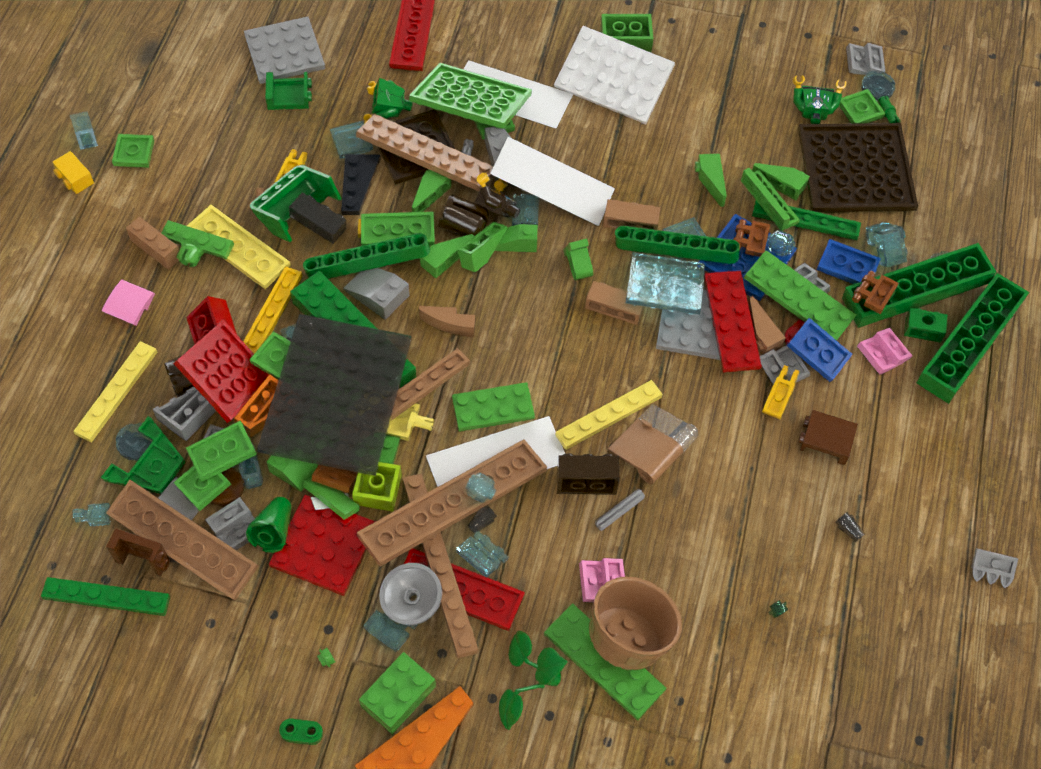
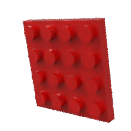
(222, 370)
(322, 547)

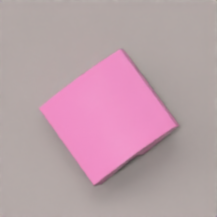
(128, 302)
(884, 351)
(597, 573)

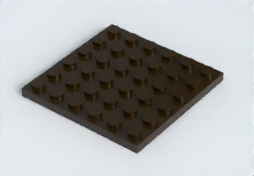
(857, 167)

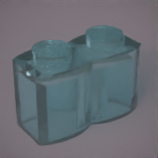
(251, 472)

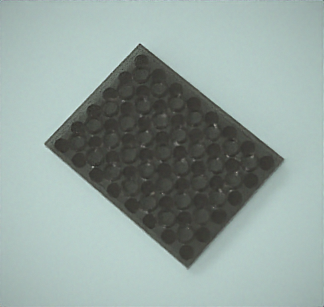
(335, 395)

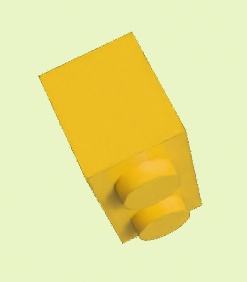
(73, 172)

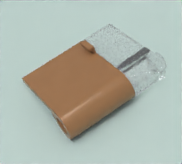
(654, 442)

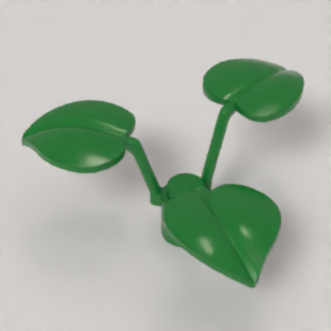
(547, 673)

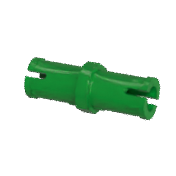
(889, 109)

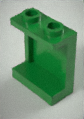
(288, 92)

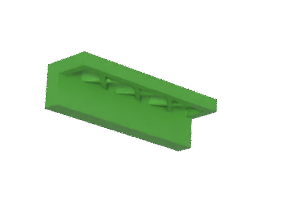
(762, 191)

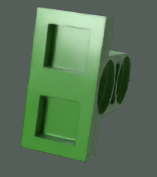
(579, 259)

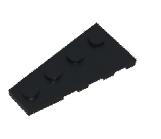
(357, 181)

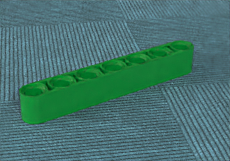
(677, 244)
(368, 256)

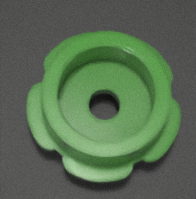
(325, 657)

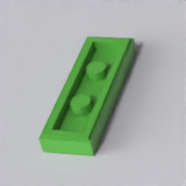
(332, 498)

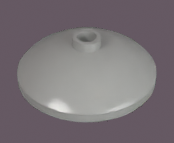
(402, 584)

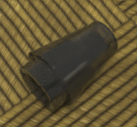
(482, 519)
(849, 526)

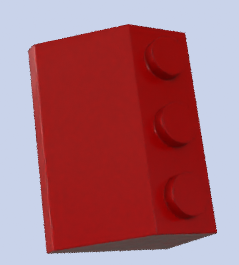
(207, 316)

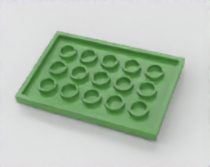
(470, 95)

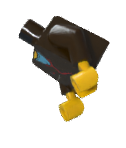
(496, 200)

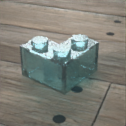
(889, 243)

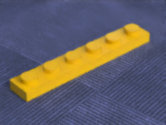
(272, 308)

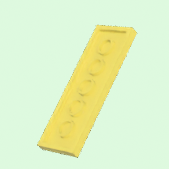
(248, 253)

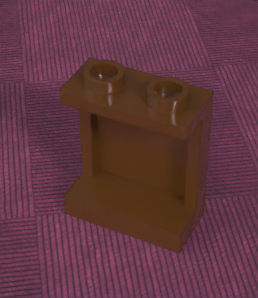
(828, 435)
(125, 543)

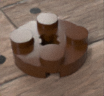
(233, 492)

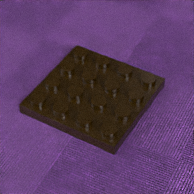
(426, 124)

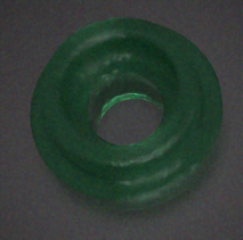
(778, 608)

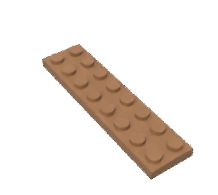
(424, 151)
(183, 539)

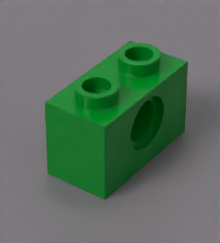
(933, 330)

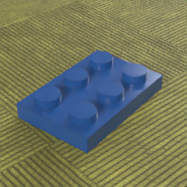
(846, 262)
(819, 350)

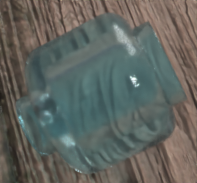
(781, 243)
(480, 487)

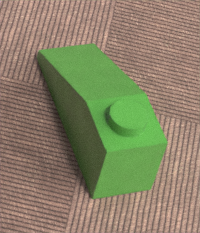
(711, 176)
(784, 179)
(430, 189)
(519, 239)
(480, 248)
(443, 255)

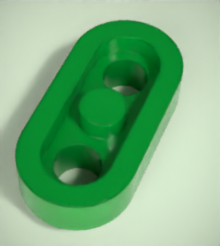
(300, 732)

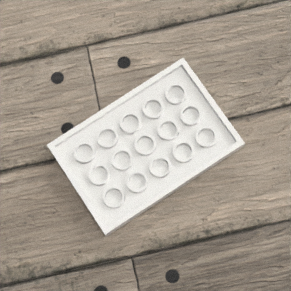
(614, 74)

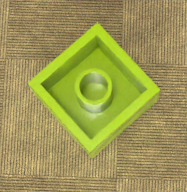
(378, 490)

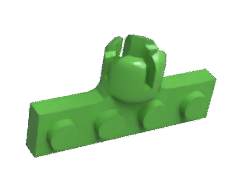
(196, 243)

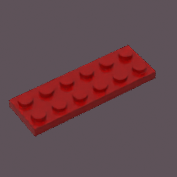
(412, 34)
(732, 321)
(481, 596)

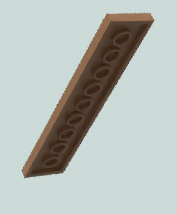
(448, 504)

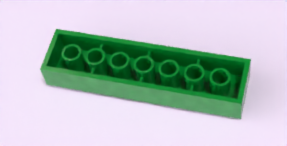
(927, 283)
(323, 300)
(972, 338)

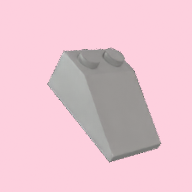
(378, 291)

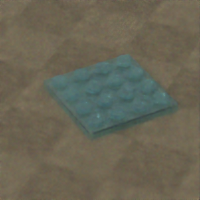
(665, 283)

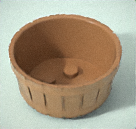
(633, 623)

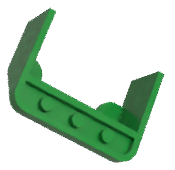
(274, 203)

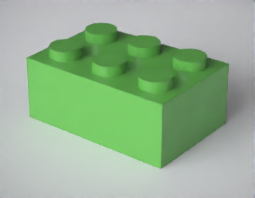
(629, 28)
(397, 693)

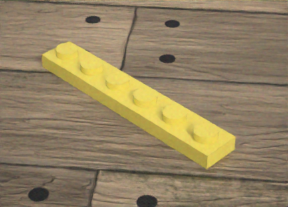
(115, 392)
(608, 415)

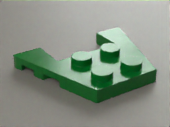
(156, 465)

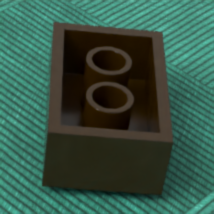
(588, 474)

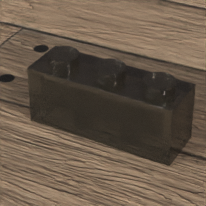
(317, 217)

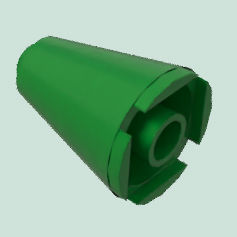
(271, 526)

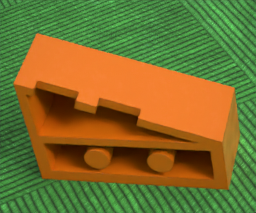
(256, 410)

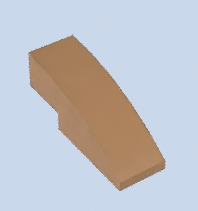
(448, 320)

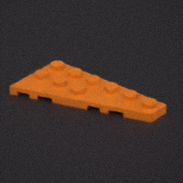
(424, 738)

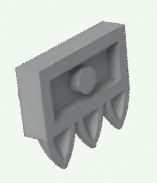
(994, 565)

